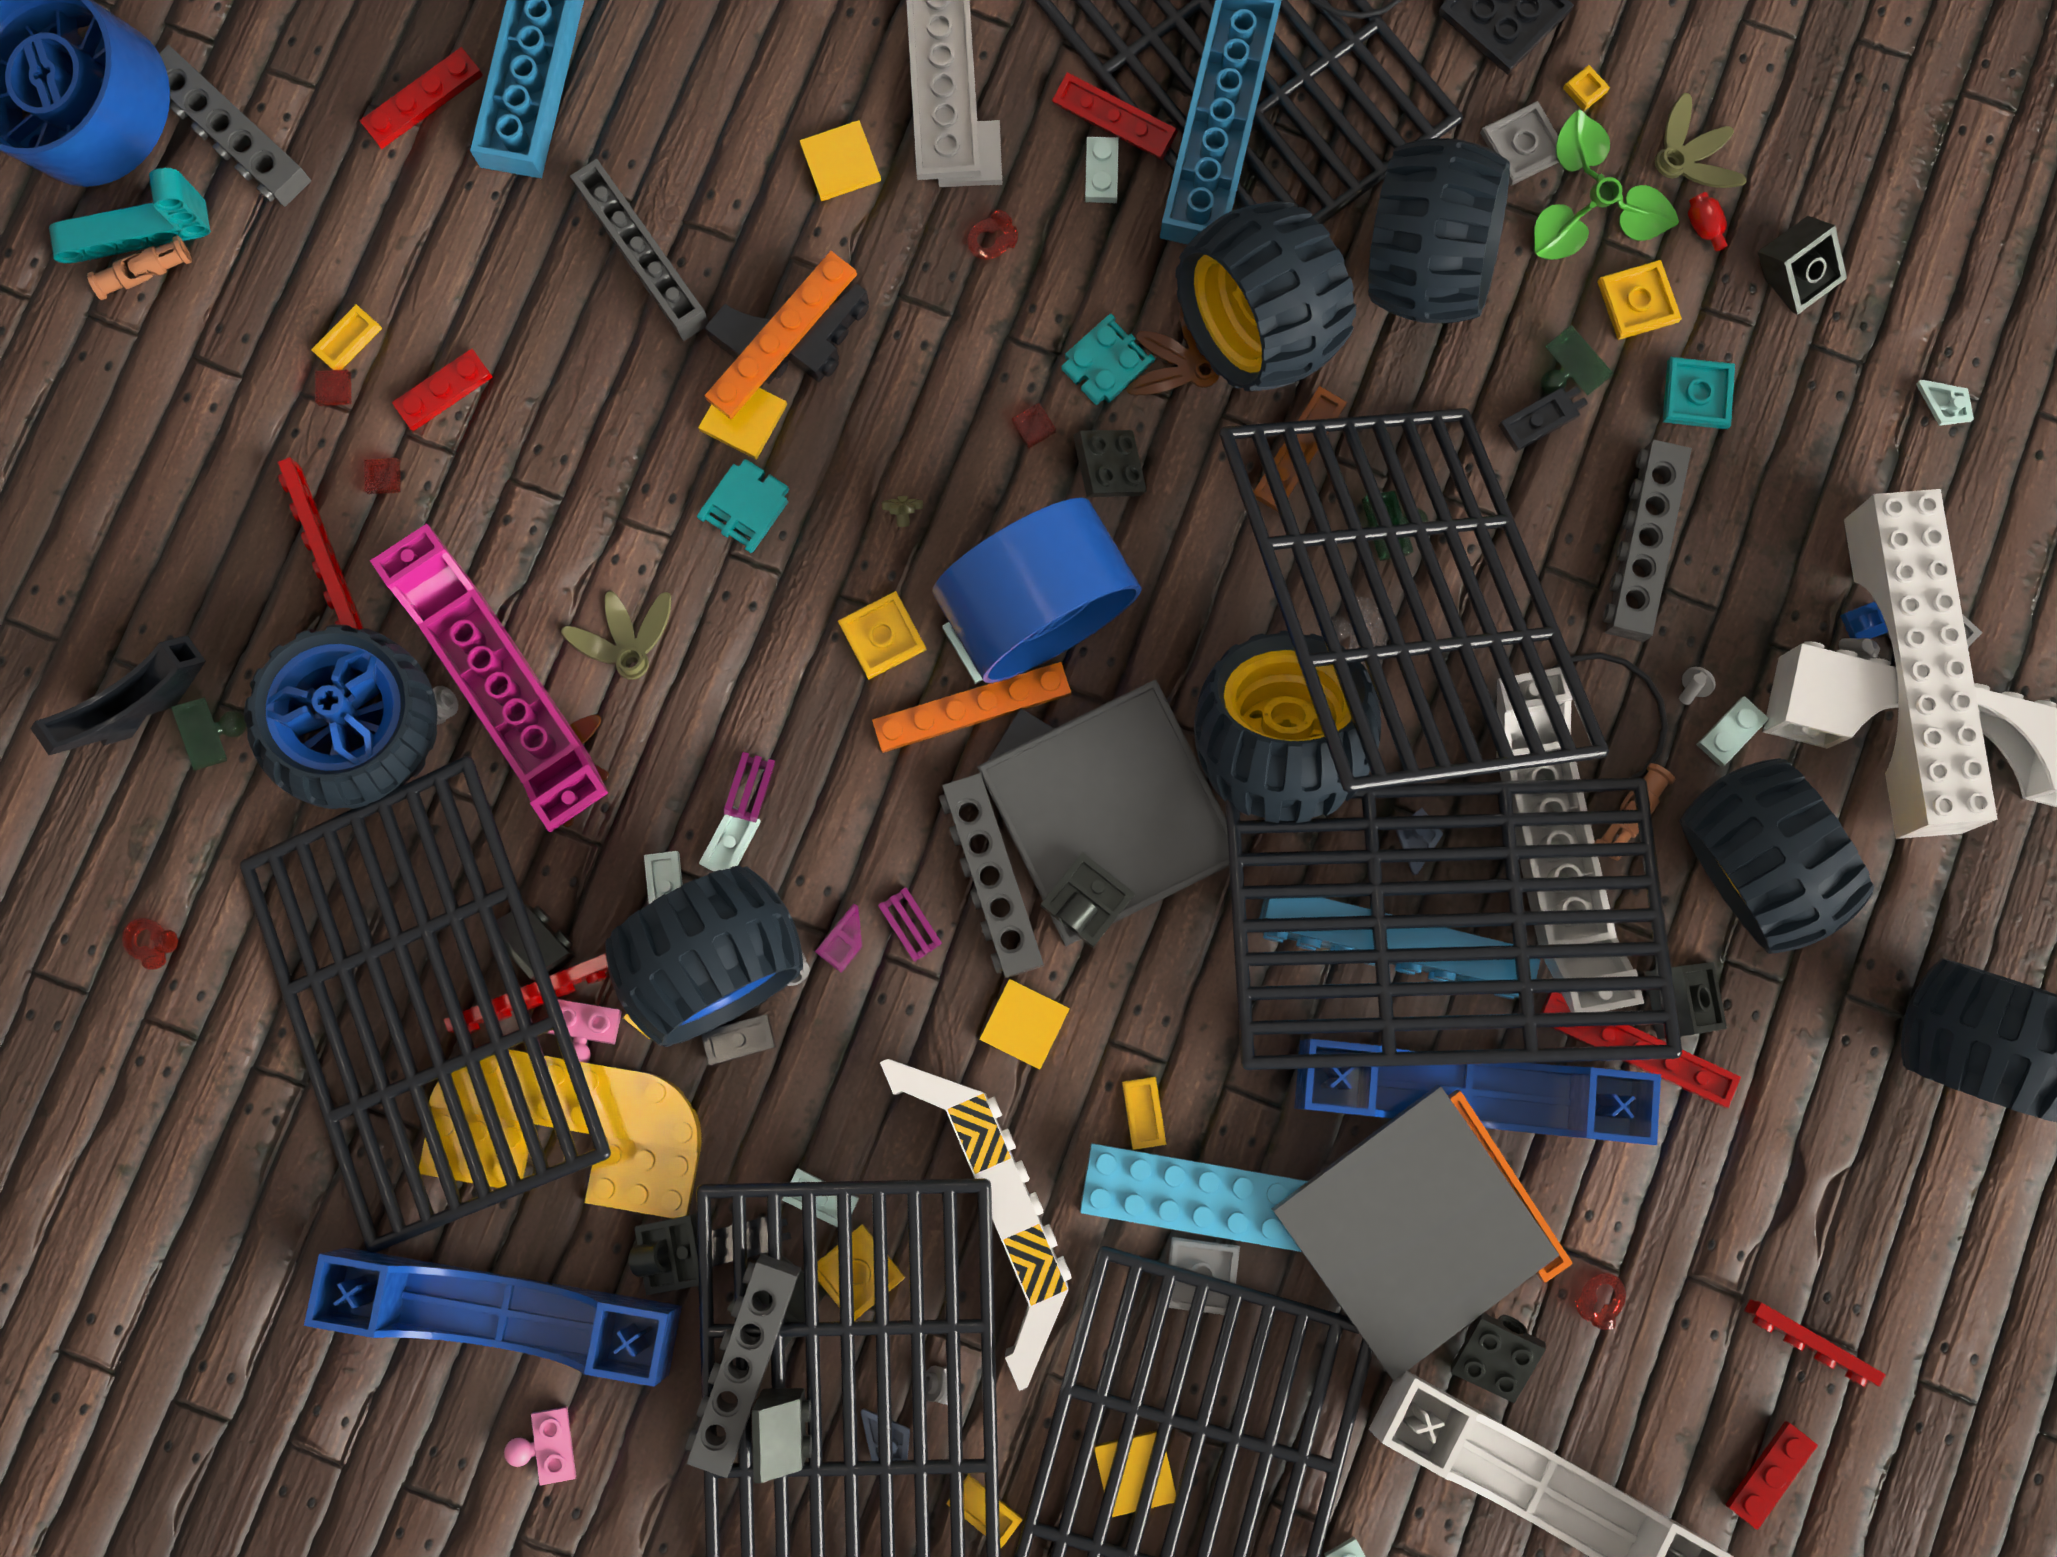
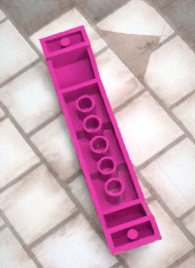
(492, 676)

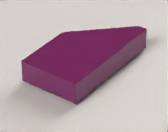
(843, 941)

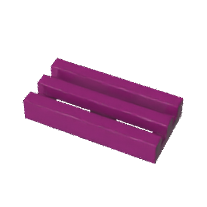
(756, 763)
(894, 900)

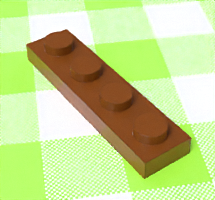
(1321, 406)

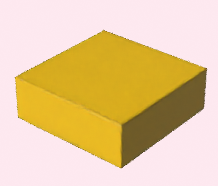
(1586, 88)

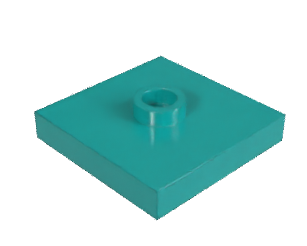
(1699, 393)

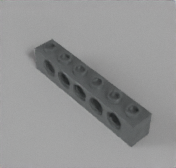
(286, 176)
(640, 249)
(1672, 464)
(972, 792)
(719, 1453)

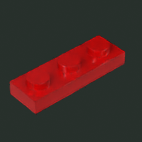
(442, 389)
(1771, 1475)

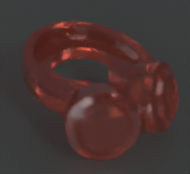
(998, 221)
(164, 942)
(1606, 1318)

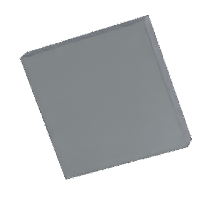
(1524, 140)
(990, 158)
(1206, 1258)

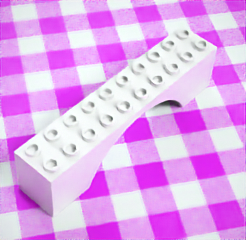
(1830, 694)
(1939, 755)
(1526, 1477)

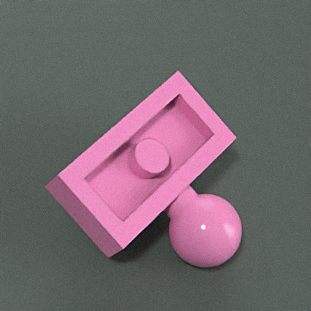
(591, 1024)
(550, 1446)

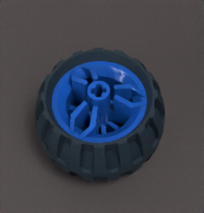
(325, 767)

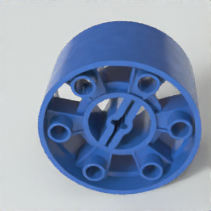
(89, 100)
(1036, 589)

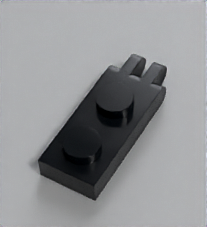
(1542, 418)
(756, 1240)

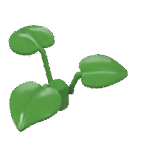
(1645, 211)

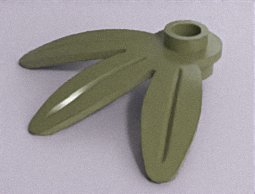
(1681, 159)
(627, 647)

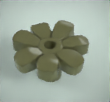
(902, 508)

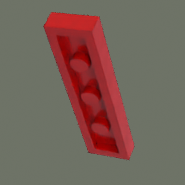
(421, 98)
(1114, 116)
(1801, 1337)

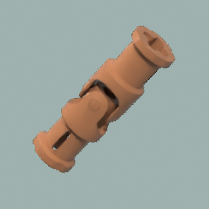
(143, 265)
(1657, 781)

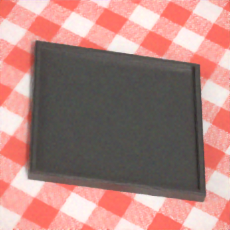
(1118, 792)
(1415, 1232)

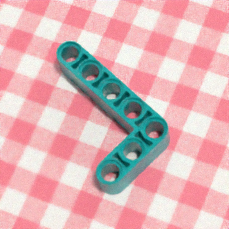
(174, 212)

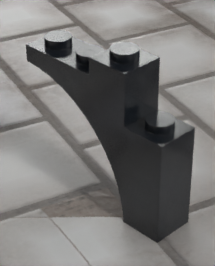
(813, 353)
(123, 706)

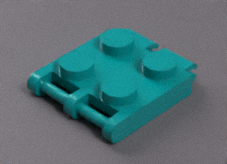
(1105, 361)
(745, 504)

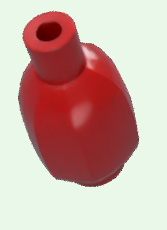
(1708, 219)

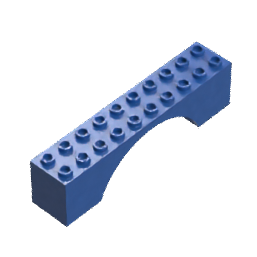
(1503, 1095)
(428, 1300)

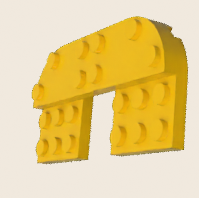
(643, 1116)

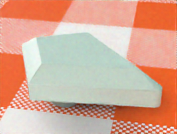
(1946, 402)

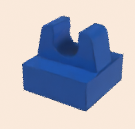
(1864, 622)

